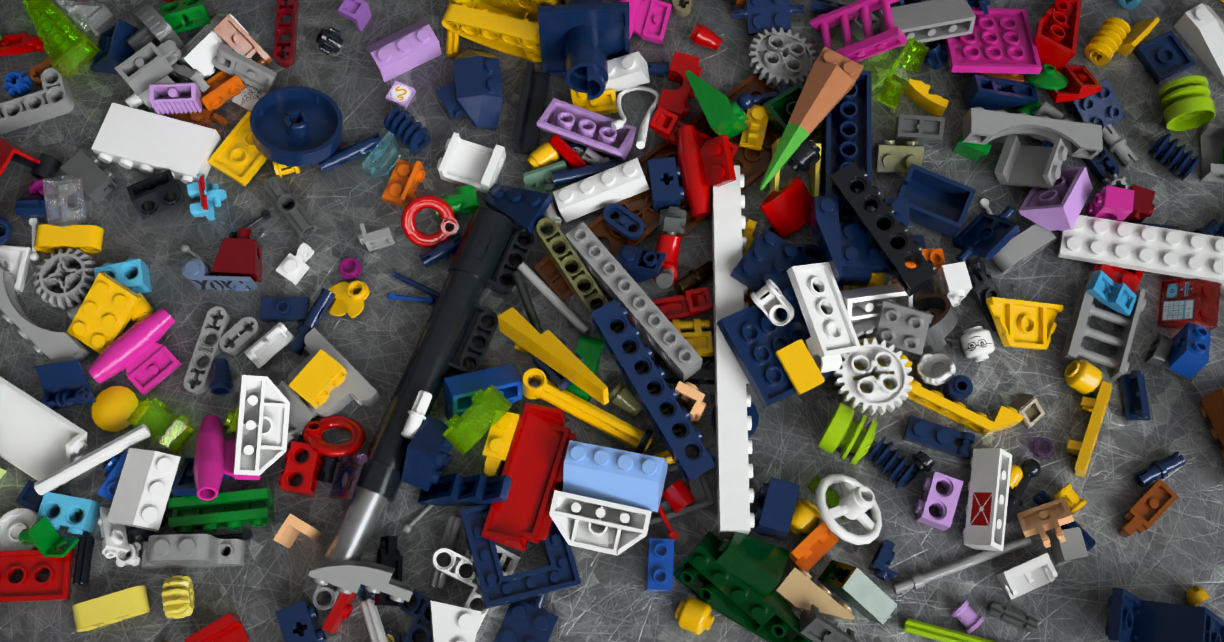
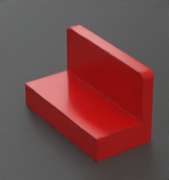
(225, 629)

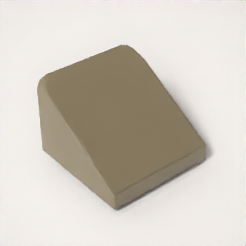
(1030, 408)

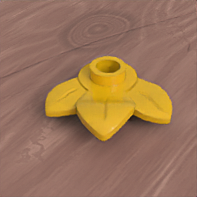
(347, 298)

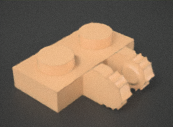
(1044, 518)

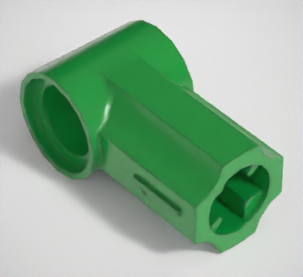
(462, 201)

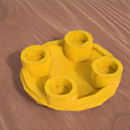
(113, 408)

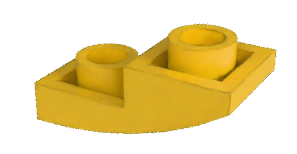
(918, 93)

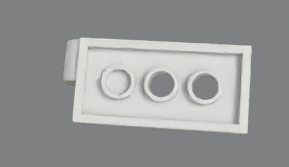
(830, 332)

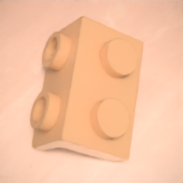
(691, 399)

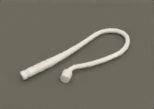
(618, 124)

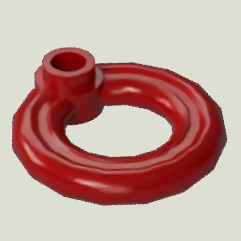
(433, 202)
(314, 436)

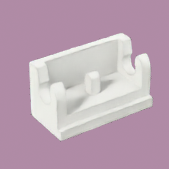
(1027, 576)

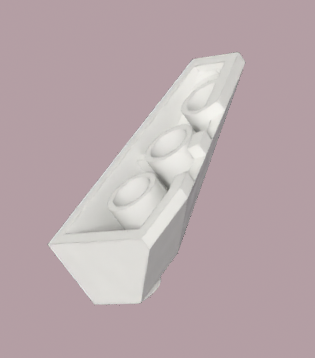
(1205, 35)

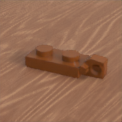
(1147, 508)

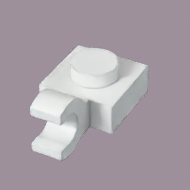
(295, 267)

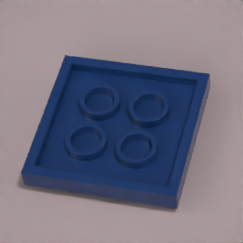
(770, 259)

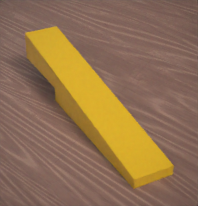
(553, 353)

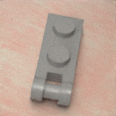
(245, 68)

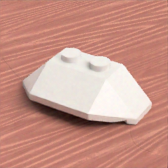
(260, 425)
(598, 523)

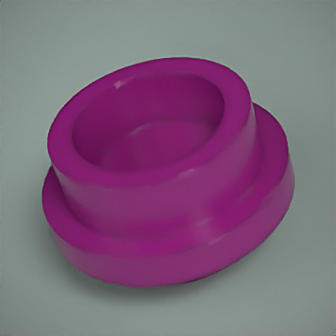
(350, 268)

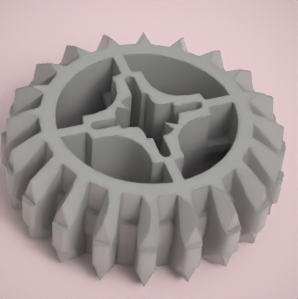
(59, 274)

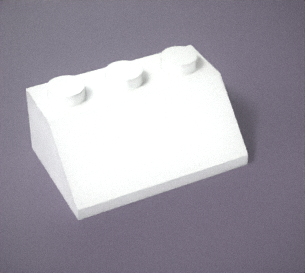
(202, 48)
(143, 489)

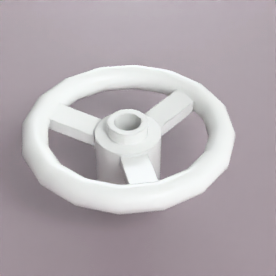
(853, 506)

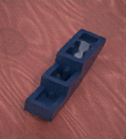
(467, 491)

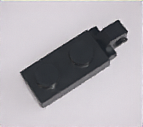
(391, 557)

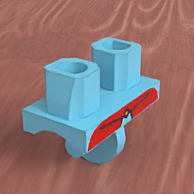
(208, 196)

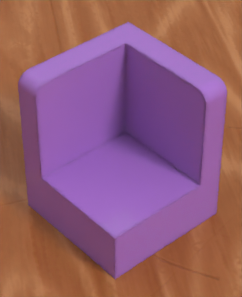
(356, 11)

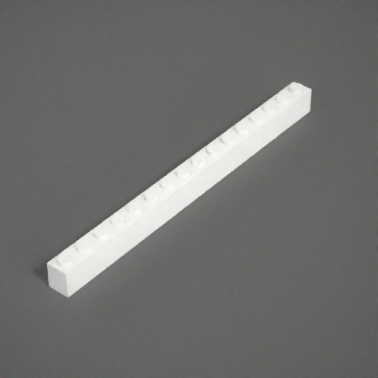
(730, 381)

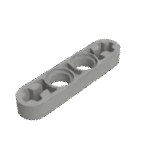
(202, 349)

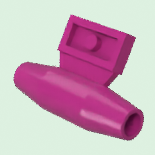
(648, 19)
(139, 354)
(213, 458)

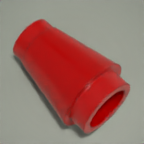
(705, 37)

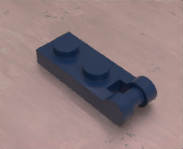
(938, 437)

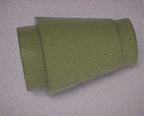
(625, 399)

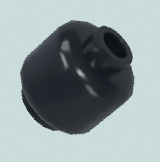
(805, 156)

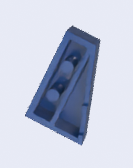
(461, 388)

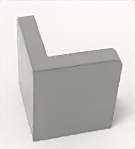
(1070, 550)

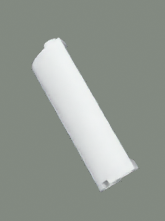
(35, 435)

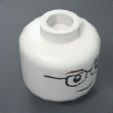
(977, 343)

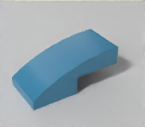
(1113, 295)

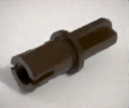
(694, 278)

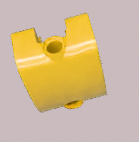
(499, 24)

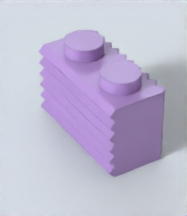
(175, 98)

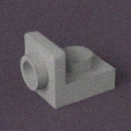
(376, 239)

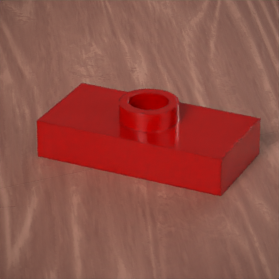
(341, 610)

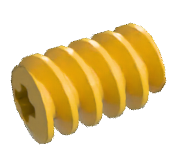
(1106, 41)

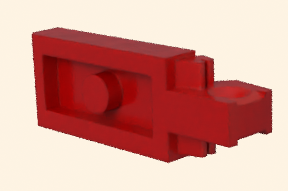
(19, 44)

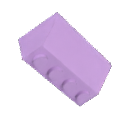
(587, 129)

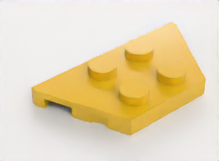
(1024, 322)

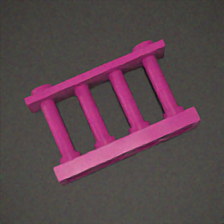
(871, 44)

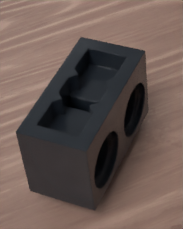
(155, 194)

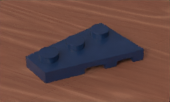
(518, 204)

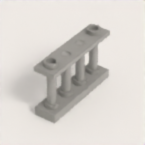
(1079, 329)

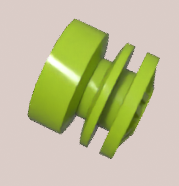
(1186, 103)
(848, 434)

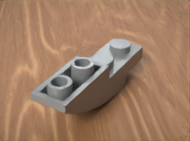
(351, 574)

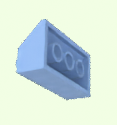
(614, 475)

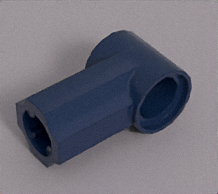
(31, 207)

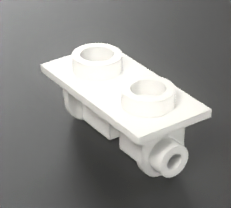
(269, 345)
(113, 534)

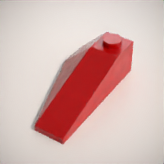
(1058, 33)

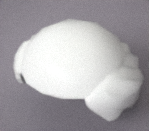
(936, 369)

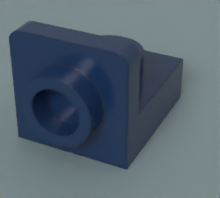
(882, 557)

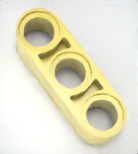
(110, 608)

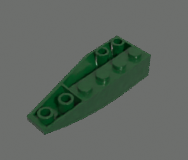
(733, 598)

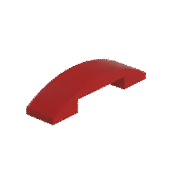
(666, 126)
(686, 305)

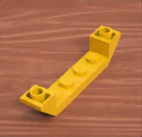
(956, 411)

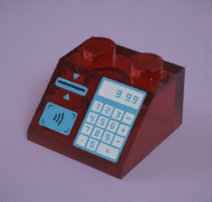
(1189, 301)

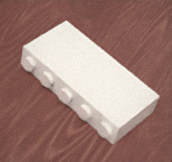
(155, 143)

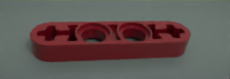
(285, 28)

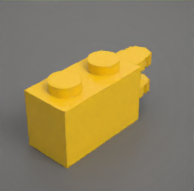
(499, 443)

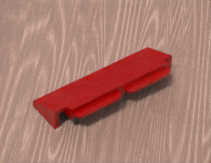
(535, 468)

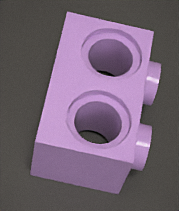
(945, 504)

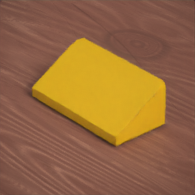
(1137, 34)
(800, 366)

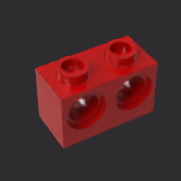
(308, 470)

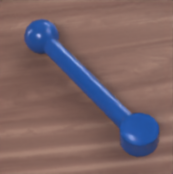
(429, 300)

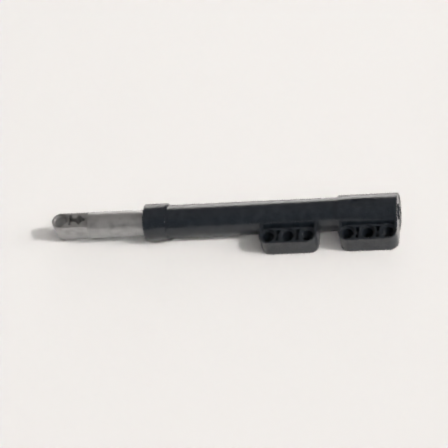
(441, 347)

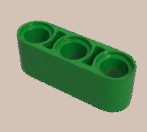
(590, 352)

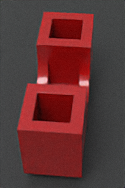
(677, 100)

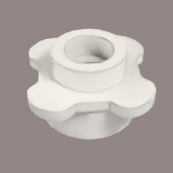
(133, 559)

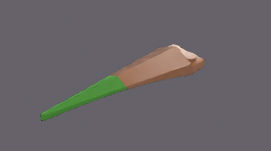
(824, 88)

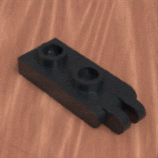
(983, 288)

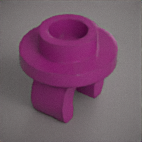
(36, 187)

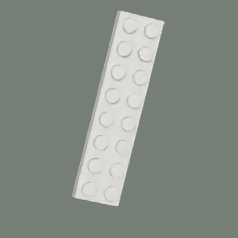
(1144, 248)

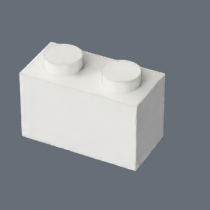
(627, 72)

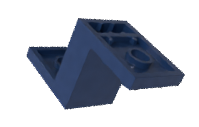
(1159, 622)

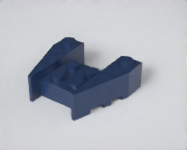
(845, 243)

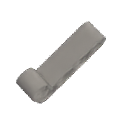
(39, 106)

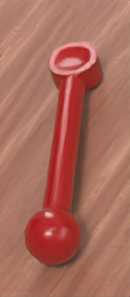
(672, 534)

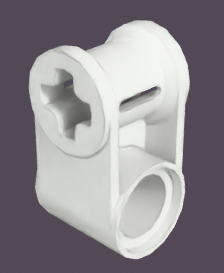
(772, 302)

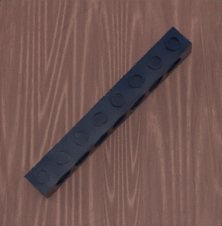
(617, 314)

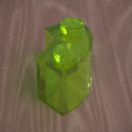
(163, 426)
(470, 427)

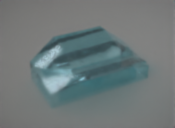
(382, 157)

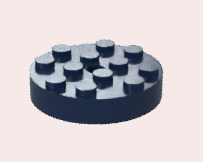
(296, 126)

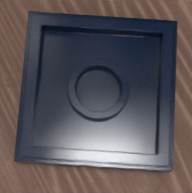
(1164, 57)

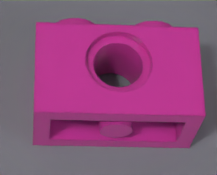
(1111, 203)

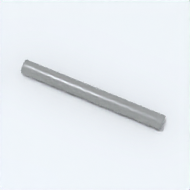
(553, 298)

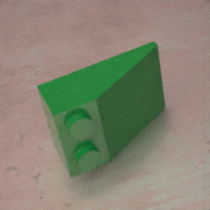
(721, 113)

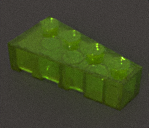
(62, 38)

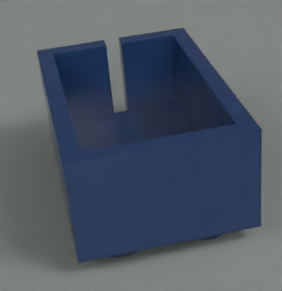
(936, 200)

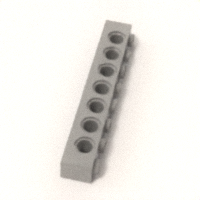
(641, 310)

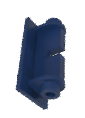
(1135, 396)

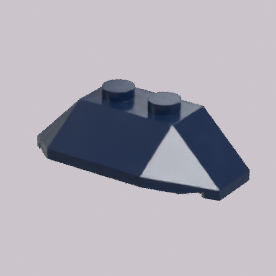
(478, 87)

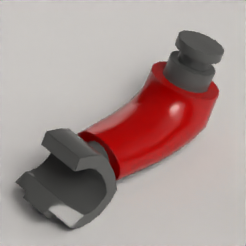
(671, 222)

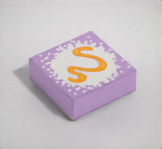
(400, 94)

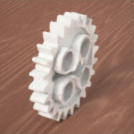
(878, 396)

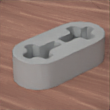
(240, 336)

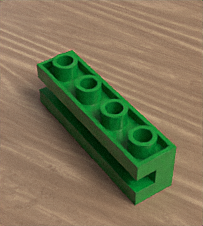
(227, 510)

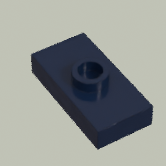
(284, 309)

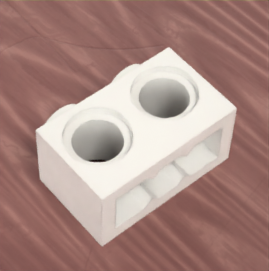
(952, 282)

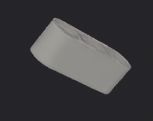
(1023, 247)

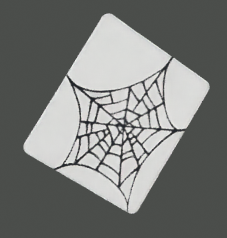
(248, 96)

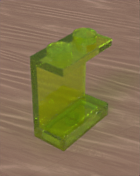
(895, 86)

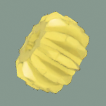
(178, 597)

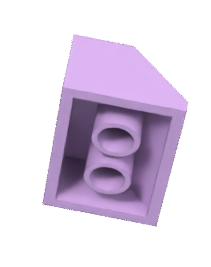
(404, 50)
(1061, 205)

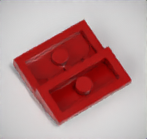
(1080, 84)
(788, 208)

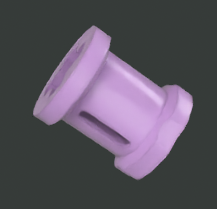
(967, 616)

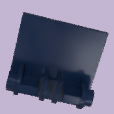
(1099, 108)
(64, 384)

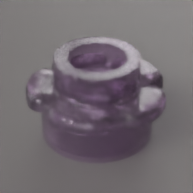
(1047, 447)

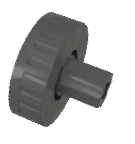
(153, 28)
(943, 319)

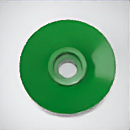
(1048, 78)

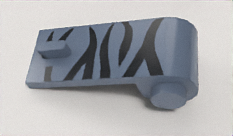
(202, 278)

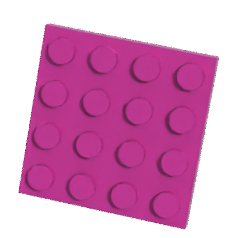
(998, 44)

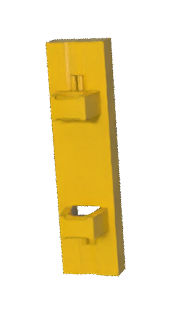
(1097, 408)

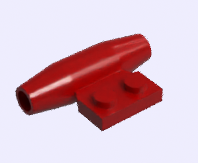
(703, 167)

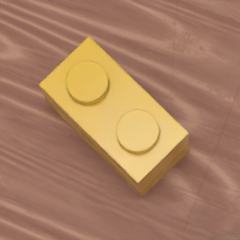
(318, 379)

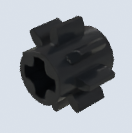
(329, 40)

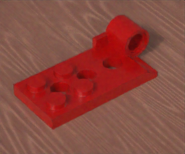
(29, 588)

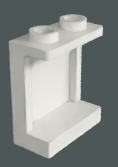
(471, 163)

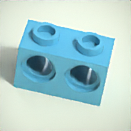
(124, 270)
(69, 510)

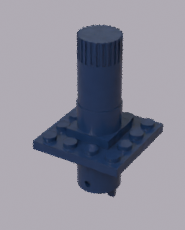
(580, 41)

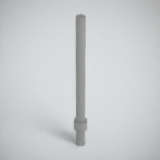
(918, 580)

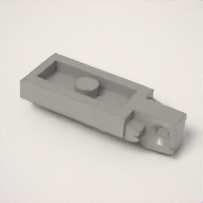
(185, 75)

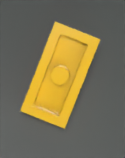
(757, 124)

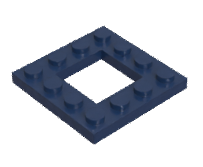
(500, 589)

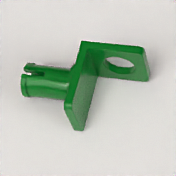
(47, 539)

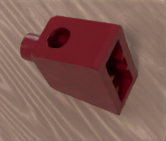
(239, 257)

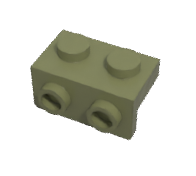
(898, 157)

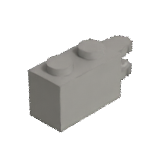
(148, 65)

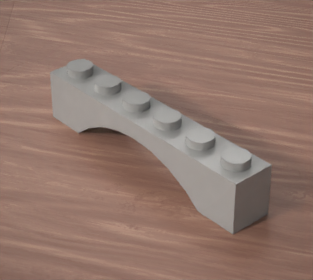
(1081, 139)
(55, 345)

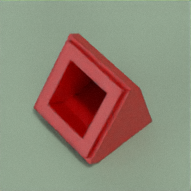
(678, 496)

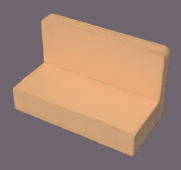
(291, 529)

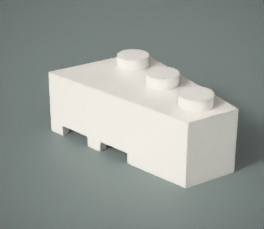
(453, 623)

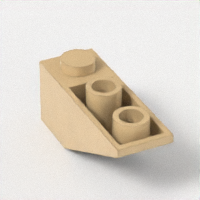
(801, 593)

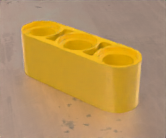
(80, 237)

